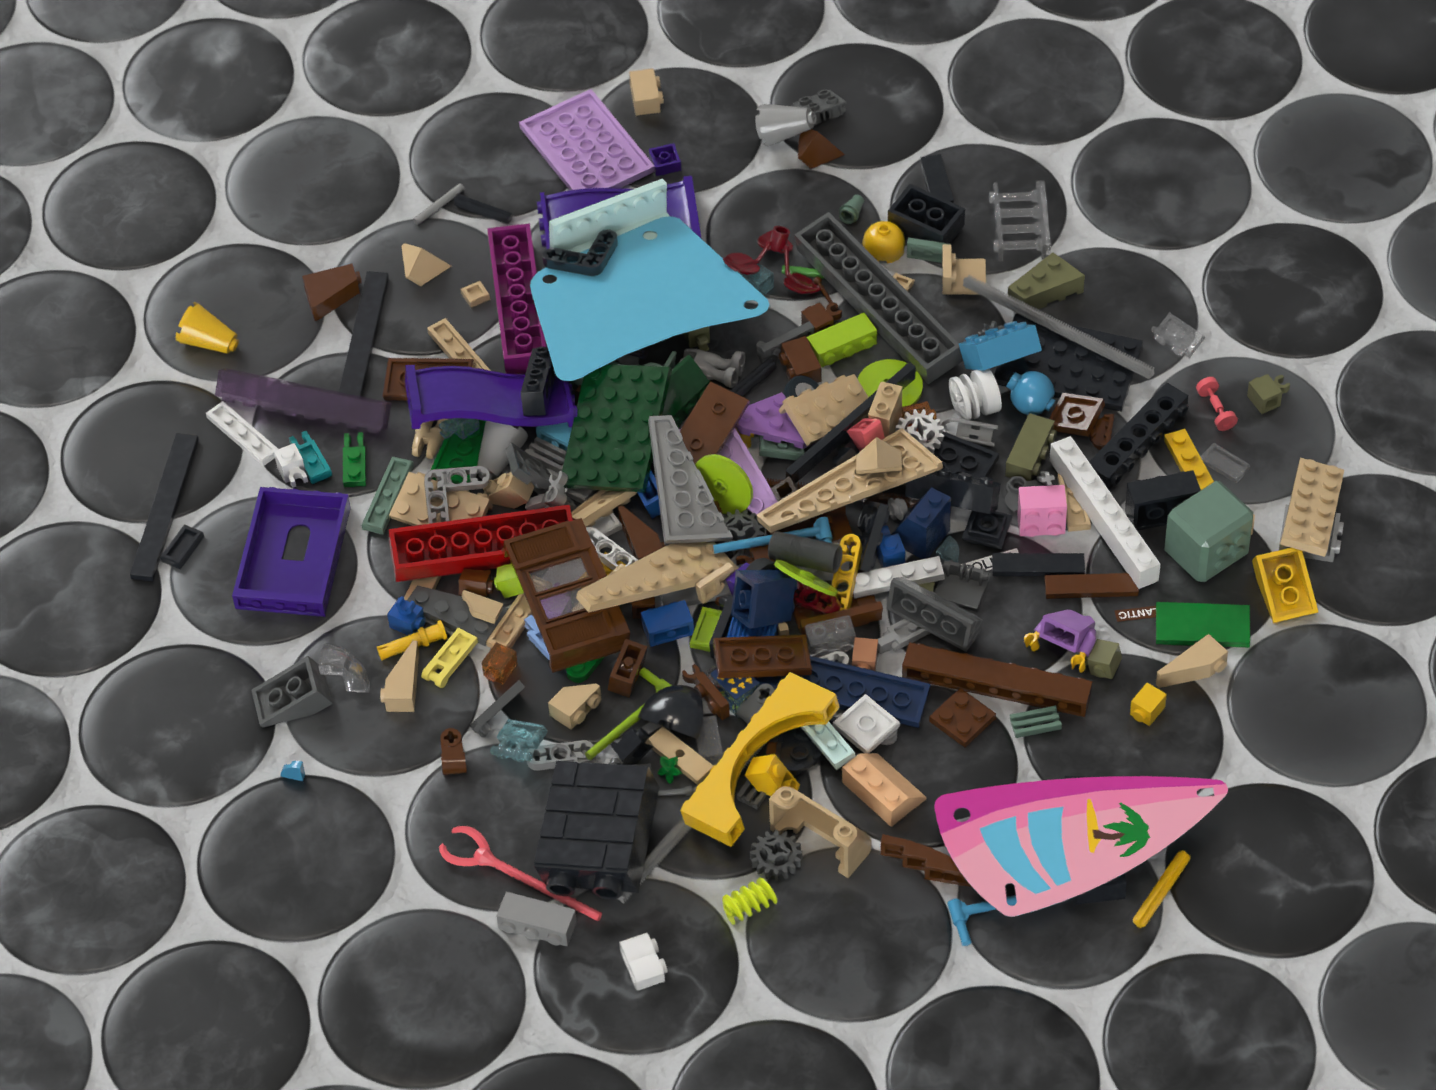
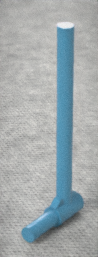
(820, 529)
(961, 912)

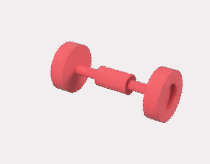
(1225, 420)

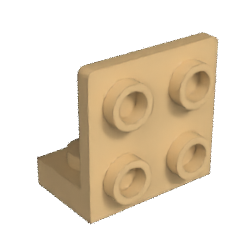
(956, 270)

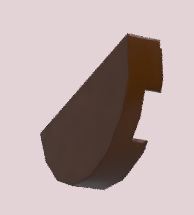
(1102, 431)

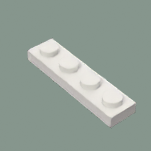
(879, 580)

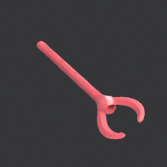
(484, 857)

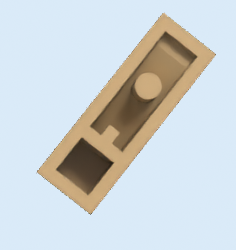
(1195, 663)
(402, 682)

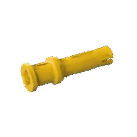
(423, 636)

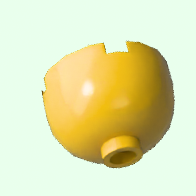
(884, 241)

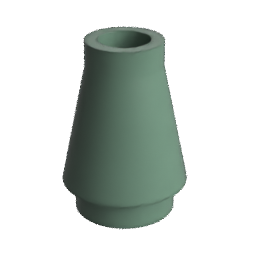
(851, 210)

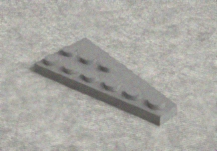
(683, 495)

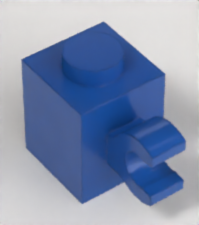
(891, 549)
(406, 616)

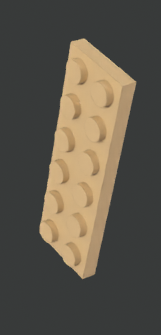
(1312, 507)

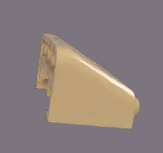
(794, 810)

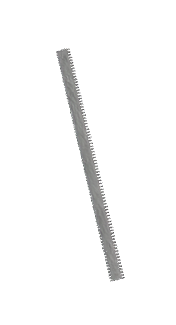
(1058, 327)
(666, 844)

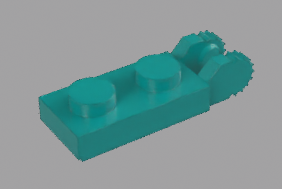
(314, 462)

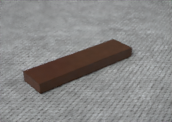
(1090, 586)

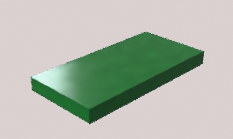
(459, 453)
(1193, 621)

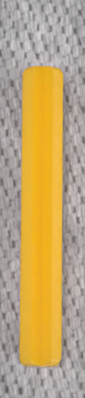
(1161, 889)

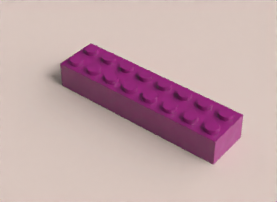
(512, 273)

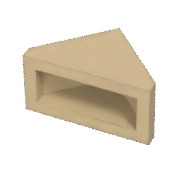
(421, 265)
(878, 457)

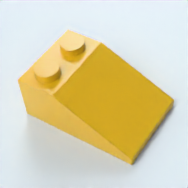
(1285, 584)

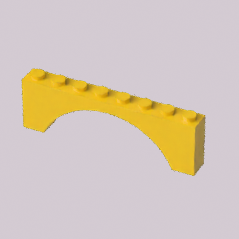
(790, 706)

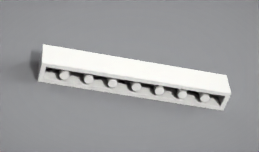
(1104, 512)

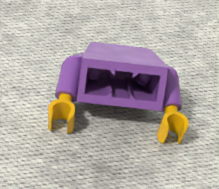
(1066, 630)

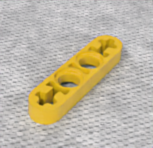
(850, 575)

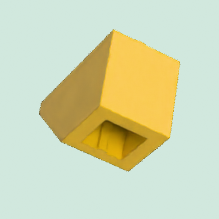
(769, 774)

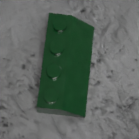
(684, 389)

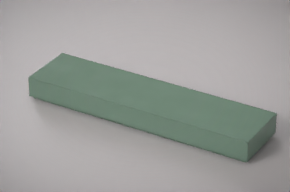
(386, 495)

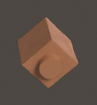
(865, 653)

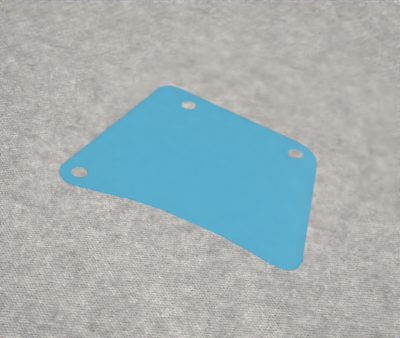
(639, 298)

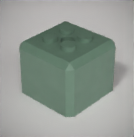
(1209, 531)

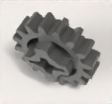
(743, 527)
(777, 856)

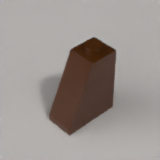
(331, 289)

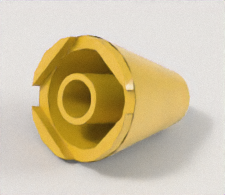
(206, 331)

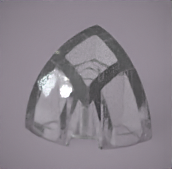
(339, 661)

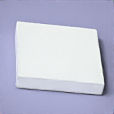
(866, 724)

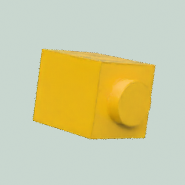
(1148, 704)

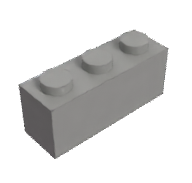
(536, 919)

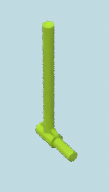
(628, 722)

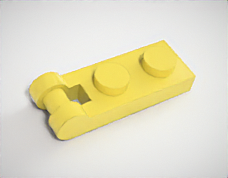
(449, 657)

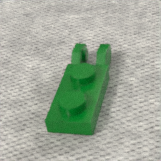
(354, 462)

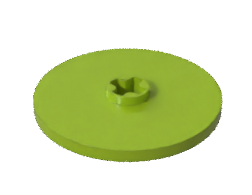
(882, 371)
(726, 482)
(806, 577)

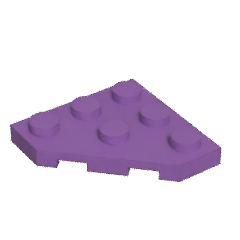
(765, 420)

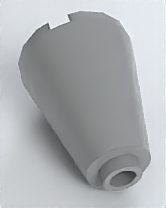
(782, 122)
(494, 444)

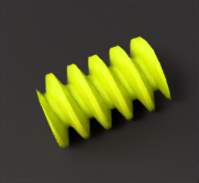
(748, 898)

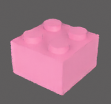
(1042, 510)

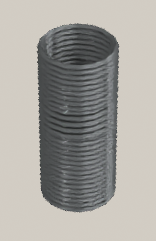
(810, 552)

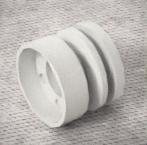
(975, 394)

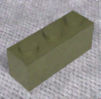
(1031, 447)

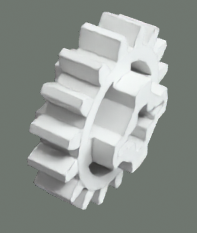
(926, 426)

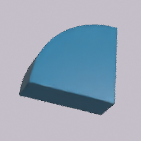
(294, 771)

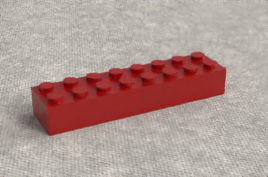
(464, 543)

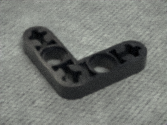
(559, 258)

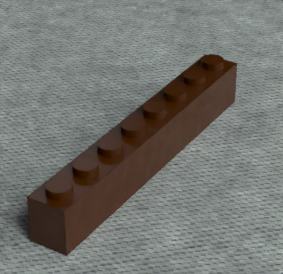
(997, 679)

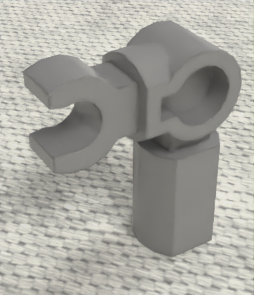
(555, 495)

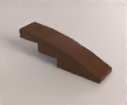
(917, 856)

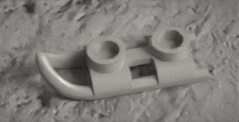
(964, 431)

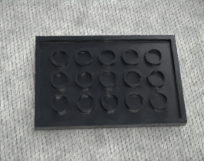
(1075, 367)

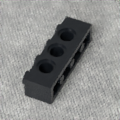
(538, 383)

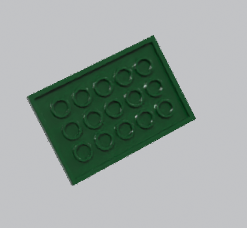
(611, 431)

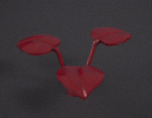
(776, 241)

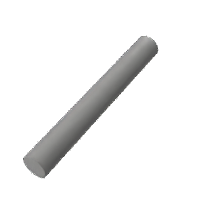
(438, 204)

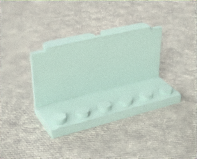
(620, 213)

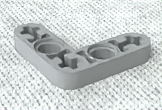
(445, 485)
(552, 749)

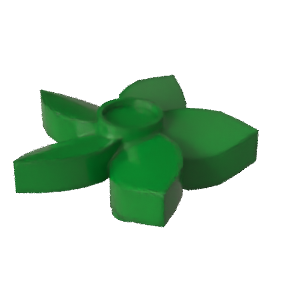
(669, 768)

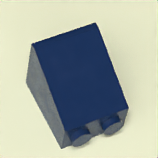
(925, 524)
(763, 597)

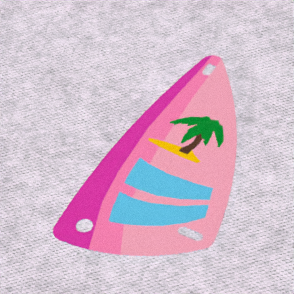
(1066, 832)

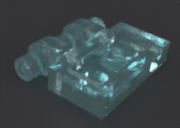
(523, 736)

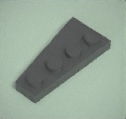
(453, 612)

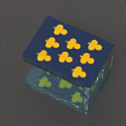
(736, 689)

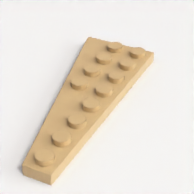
(845, 486)
(658, 573)

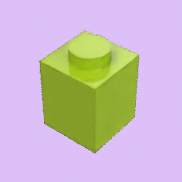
(507, 581)

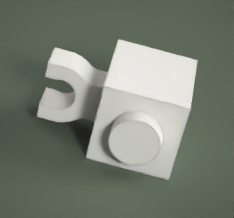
(290, 464)

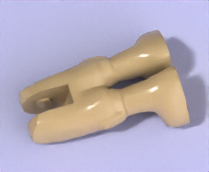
(427, 436)

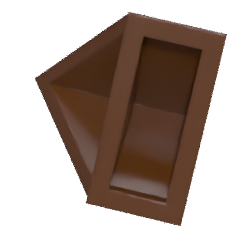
(816, 149)

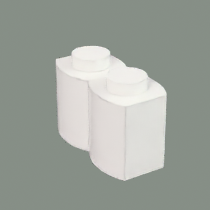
(642, 961)

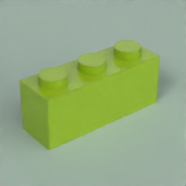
(843, 339)

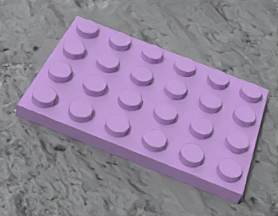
(586, 144)

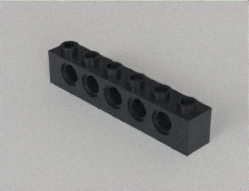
(1139, 434)

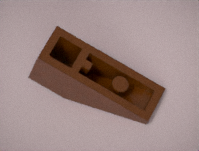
(639, 536)

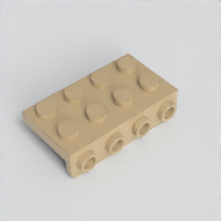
(822, 409)
(412, 509)

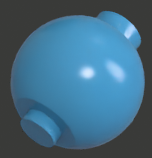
(1031, 392)

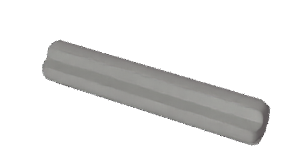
(1045, 478)

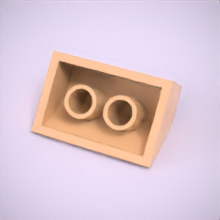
(881, 787)

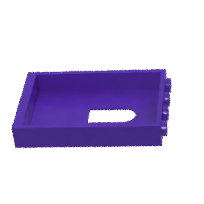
(291, 586)

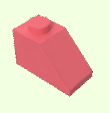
(865, 432)

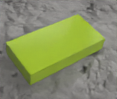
(704, 628)

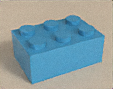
(999, 346)

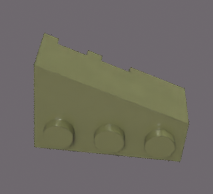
(1047, 282)

